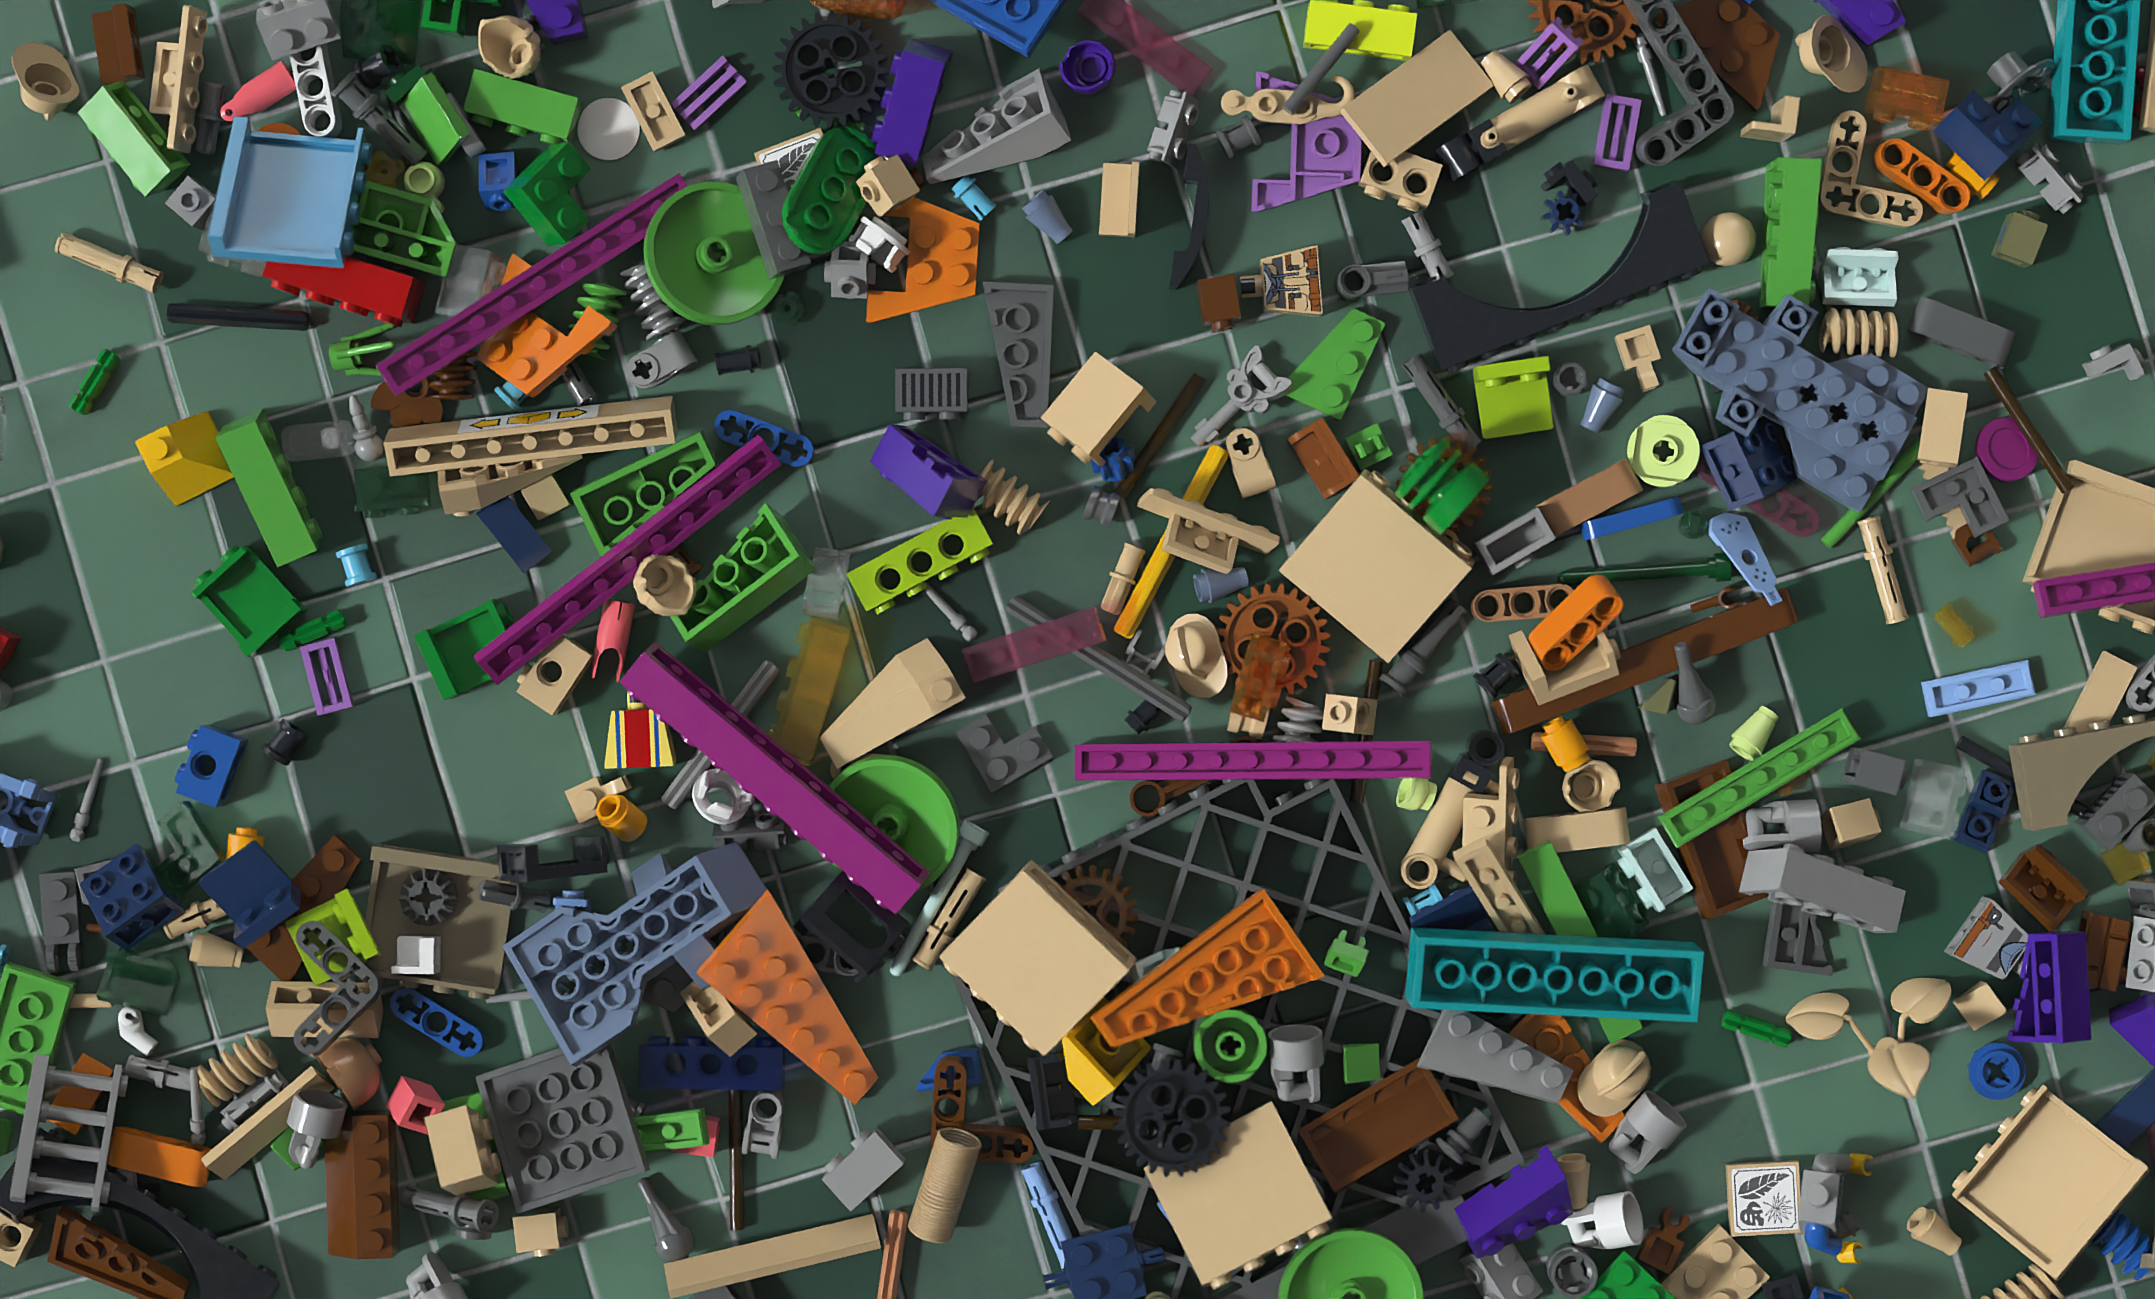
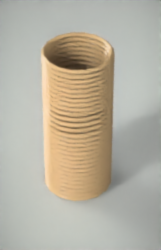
(944, 1179)

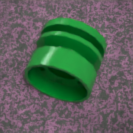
(1441, 485)

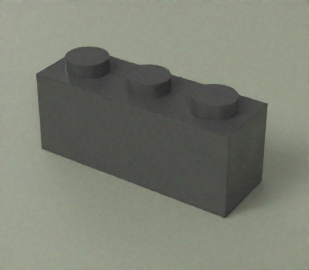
(763, 197)

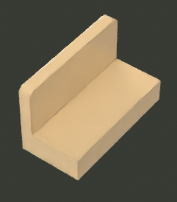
(1782, 122)
(1119, 199)

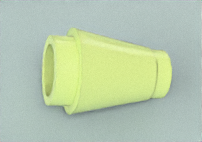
(1753, 735)

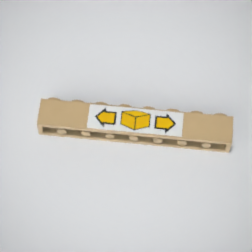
(531, 436)

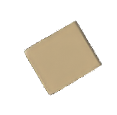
(545, 496)
(1979, 1005)

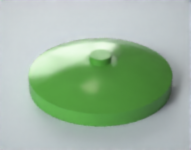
(707, 256)
(906, 805)
(1350, 1266)

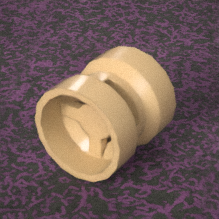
(1241, 723)

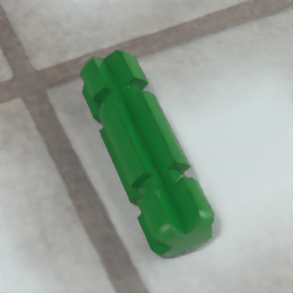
(94, 381)
(312, 630)
(1756, 1028)

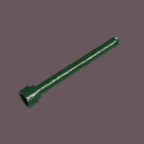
(1714, 567)

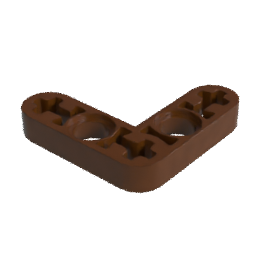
(956, 1120)

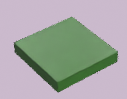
(434, 119)

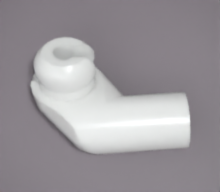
(132, 1030)

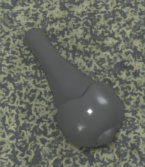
(1694, 700)
(671, 1237)

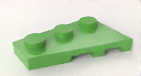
(1336, 365)

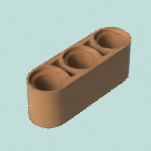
(1590, 497)
(1505, 606)

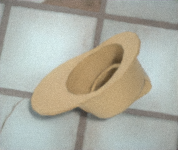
(1833, 53)
(44, 78)
(1197, 656)
(1614, 1078)

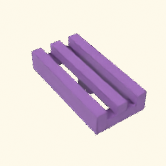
(1565, 36)
(699, 83)
(1610, 163)
(340, 672)

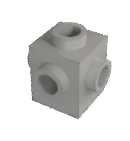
(849, 272)

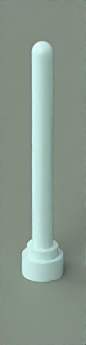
(970, 838)

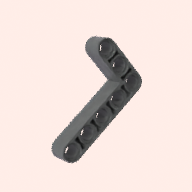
(1679, 70)

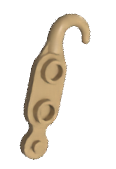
(1268, 103)

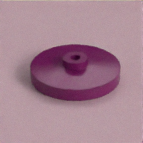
(2004, 451)

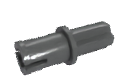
(210, 117)
(513, 895)

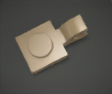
(1638, 351)
(587, 795)

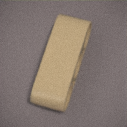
(1579, 829)

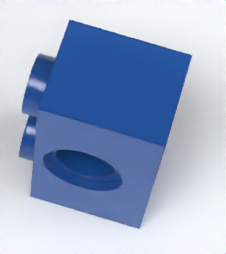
(227, 752)

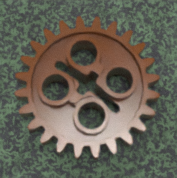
(1615, 27)
(1303, 651)

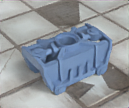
(10, 833)

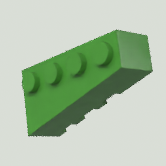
(1789, 230)

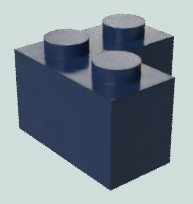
(1985, 136)

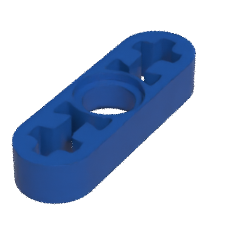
(742, 420)
(1631, 518)
(419, 1000)

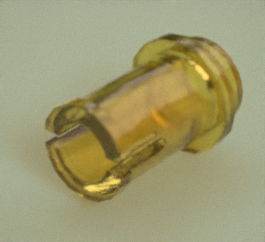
(1954, 625)

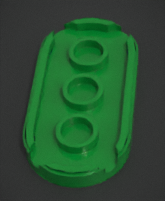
(825, 194)

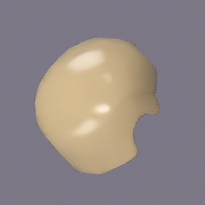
(1729, 239)
(1591, 786)

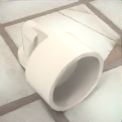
(1616, 1222)

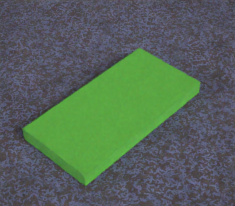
(31, 1023)

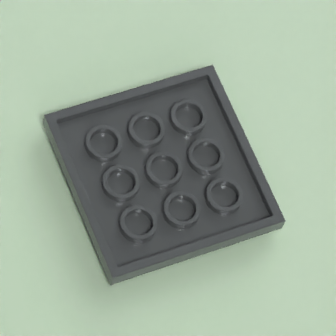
(561, 1126)

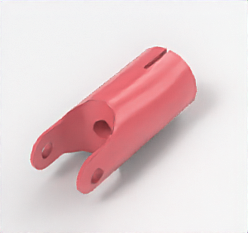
(261, 92)
(614, 632)

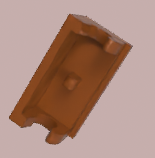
(1323, 458)

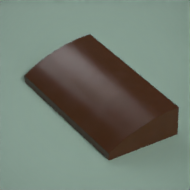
(1717, 856)
(1378, 1125)

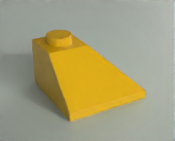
(185, 457)
(1093, 1063)

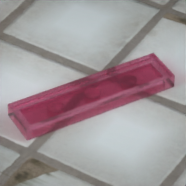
(1147, 43)
(1034, 644)

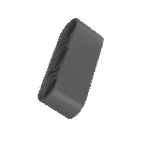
(1961, 332)

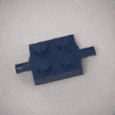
(1104, 1265)

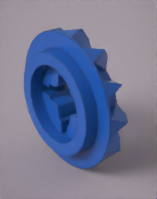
(2013, 1069)

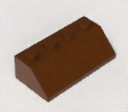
(363, 1187)

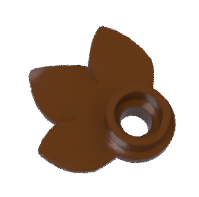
(409, 406)

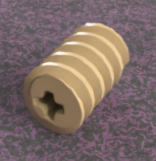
(1859, 330)
(1010, 500)
(236, 1070)
(2037, 1286)

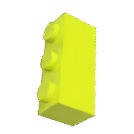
(1381, 34)

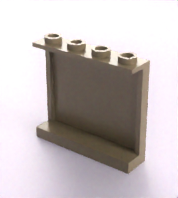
(469, 937)

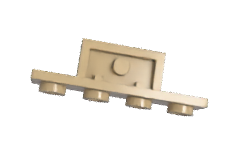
(177, 79)
(1204, 534)
(1493, 817)

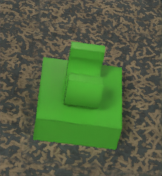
(1368, 446)
(1345, 956)

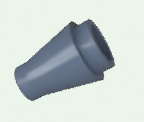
(1047, 216)
(1602, 404)
(1214, 585)

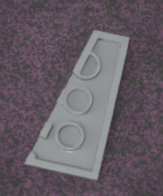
(1483, 1053)

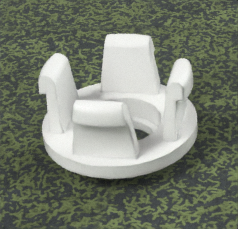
(880, 242)
(718, 812)

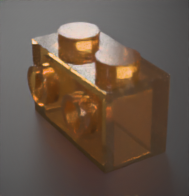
(1258, 677)

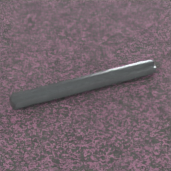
(1109, 665)

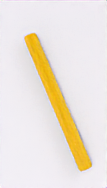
(1161, 560)

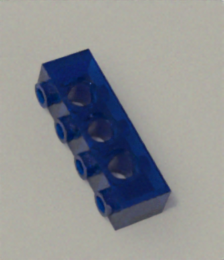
(657, 1074)

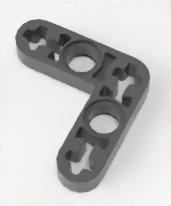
(344, 994)

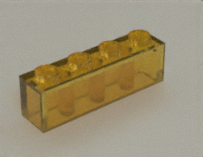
(811, 688)

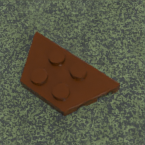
(1734, 42)

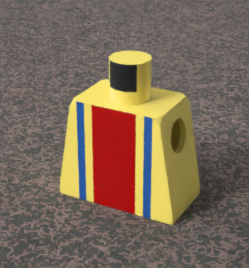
(638, 738)

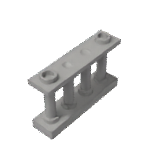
(33, 1146)

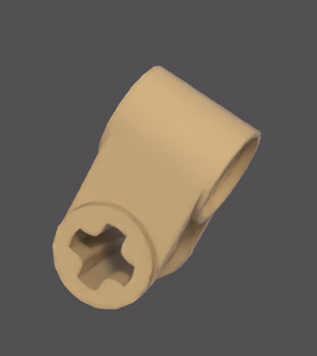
(1249, 469)

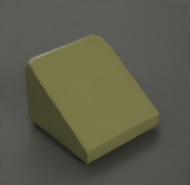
(1660, 698)

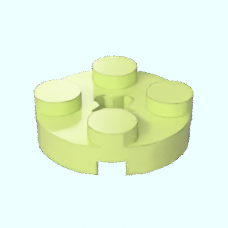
(1651, 435)

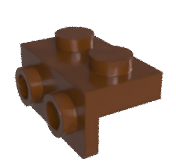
(2043, 886)

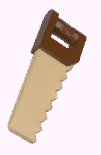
(1960, 530)

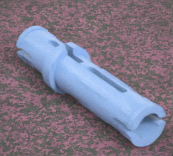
(1048, 1207)

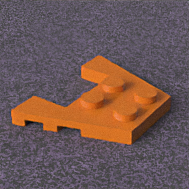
(939, 264)
(533, 351)

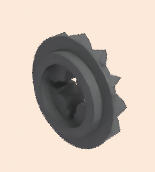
(438, 884)

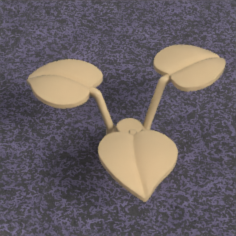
(1892, 1061)

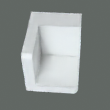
(418, 955)

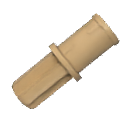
(1122, 579)

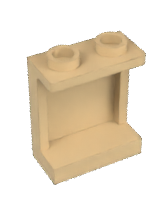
(1094, 408)
(1587, 668)

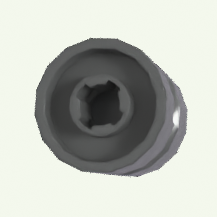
(1571, 1270)

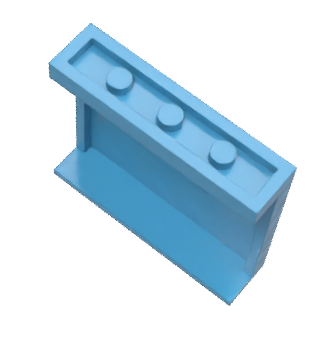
(288, 197)

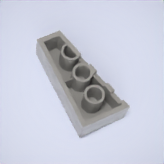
(1823, 888)

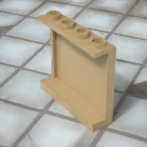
(2097, 528)
(1377, 565)
(1037, 958)
(2049, 1182)
(1245, 1201)

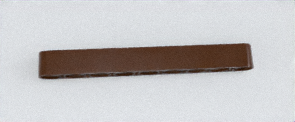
(1656, 658)

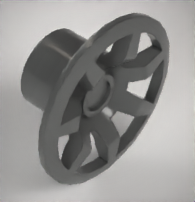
(2013, 75)

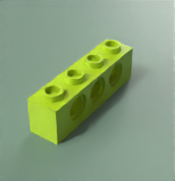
(867, 578)

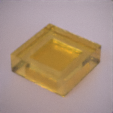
(2124, 864)

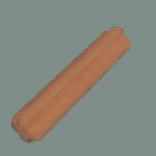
(1597, 745)
(893, 1254)

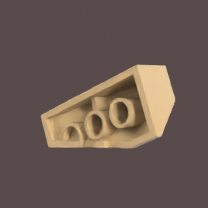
(898, 698)

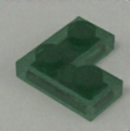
(194, 849)

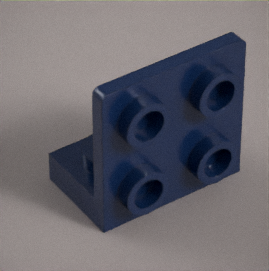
(1749, 465)
(252, 892)
(129, 899)
(1456, 912)

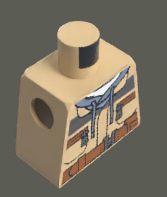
(1287, 283)

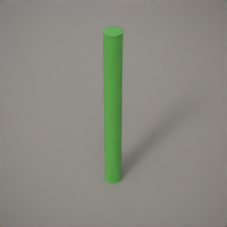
(1882, 486)

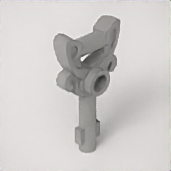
(1244, 395)

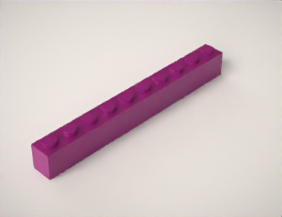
(774, 777)

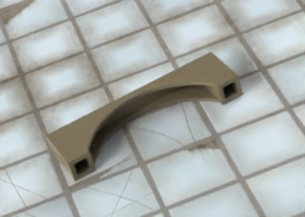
(2056, 768)

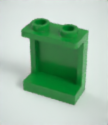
(248, 599)
(452, 647)

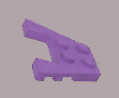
(1321, 158)

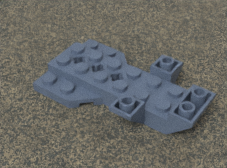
(1766, 369)
(666, 921)

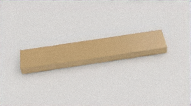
(771, 1256)

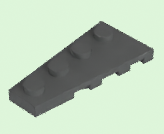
(1023, 337)

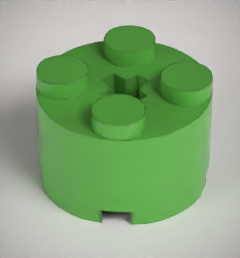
(1247, 1055)

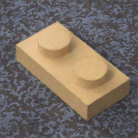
(653, 111)

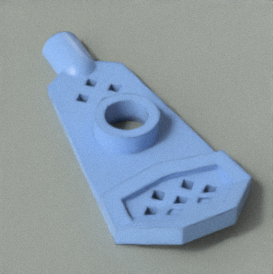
(1738, 539)

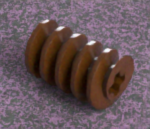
(454, 378)

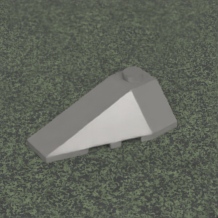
(1013, 130)

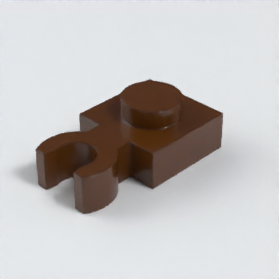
(1660, 1246)

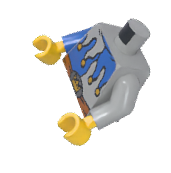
(1822, 1203)

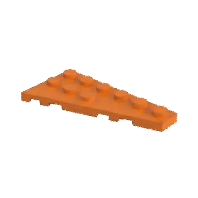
(1225, 966)

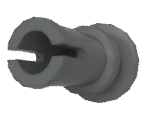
(1464, 1135)

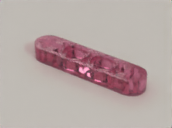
(1789, 524)

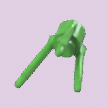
(349, 353)

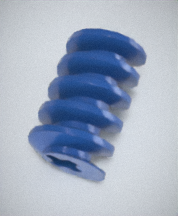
(2125, 1242)

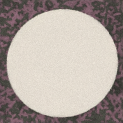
(608, 129)

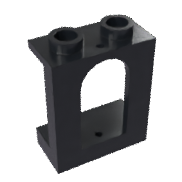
(522, 864)
(862, 959)

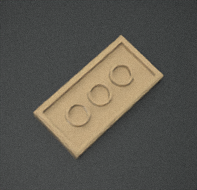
(1416, 98)

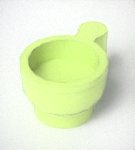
(426, 181)
(1416, 794)

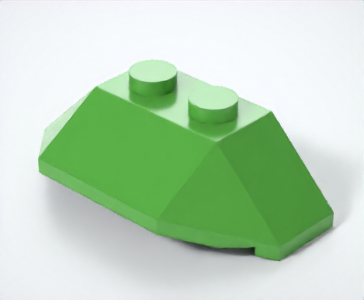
(403, 230)

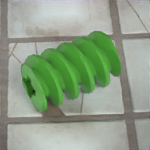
(603, 301)

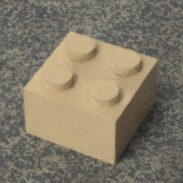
(463, 1150)

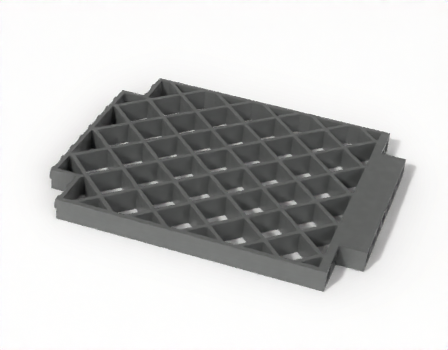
(1415, 1232)

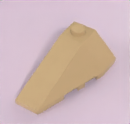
(479, 486)

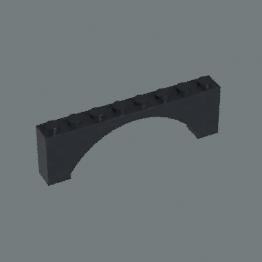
(1659, 249)
(216, 1269)

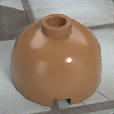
(352, 1070)

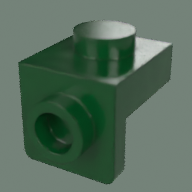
(404, 83)

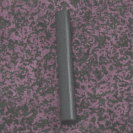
(1321, 69)

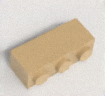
(294, 1002)

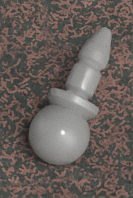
(368, 444)

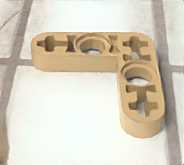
(1846, 181)

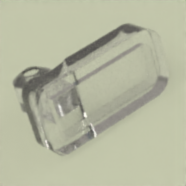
(318, 440)

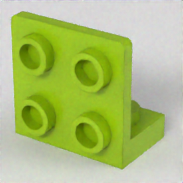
(1513, 397)
(346, 923)

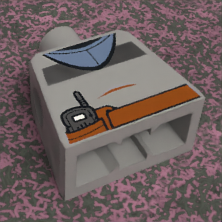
(1990, 940)

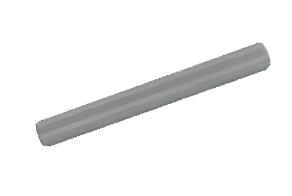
(699, 761)

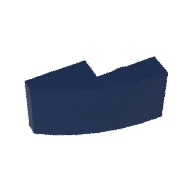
(514, 533)
(1983, 811)

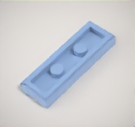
(1978, 688)

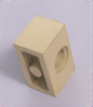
(548, 694)

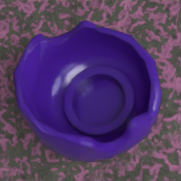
(1088, 67)

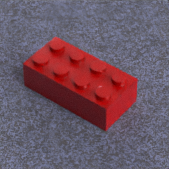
(357, 286)

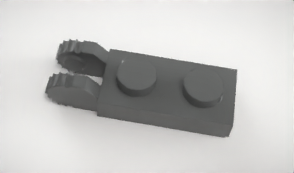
(61, 918)

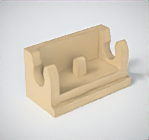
(1942, 428)

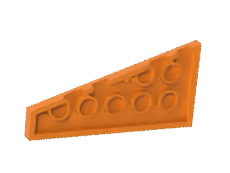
(776, 986)

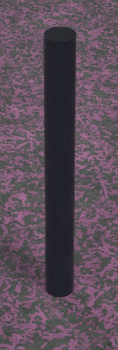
(2002, 766)

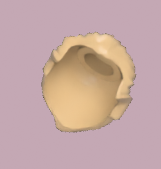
(509, 46)
(665, 585)

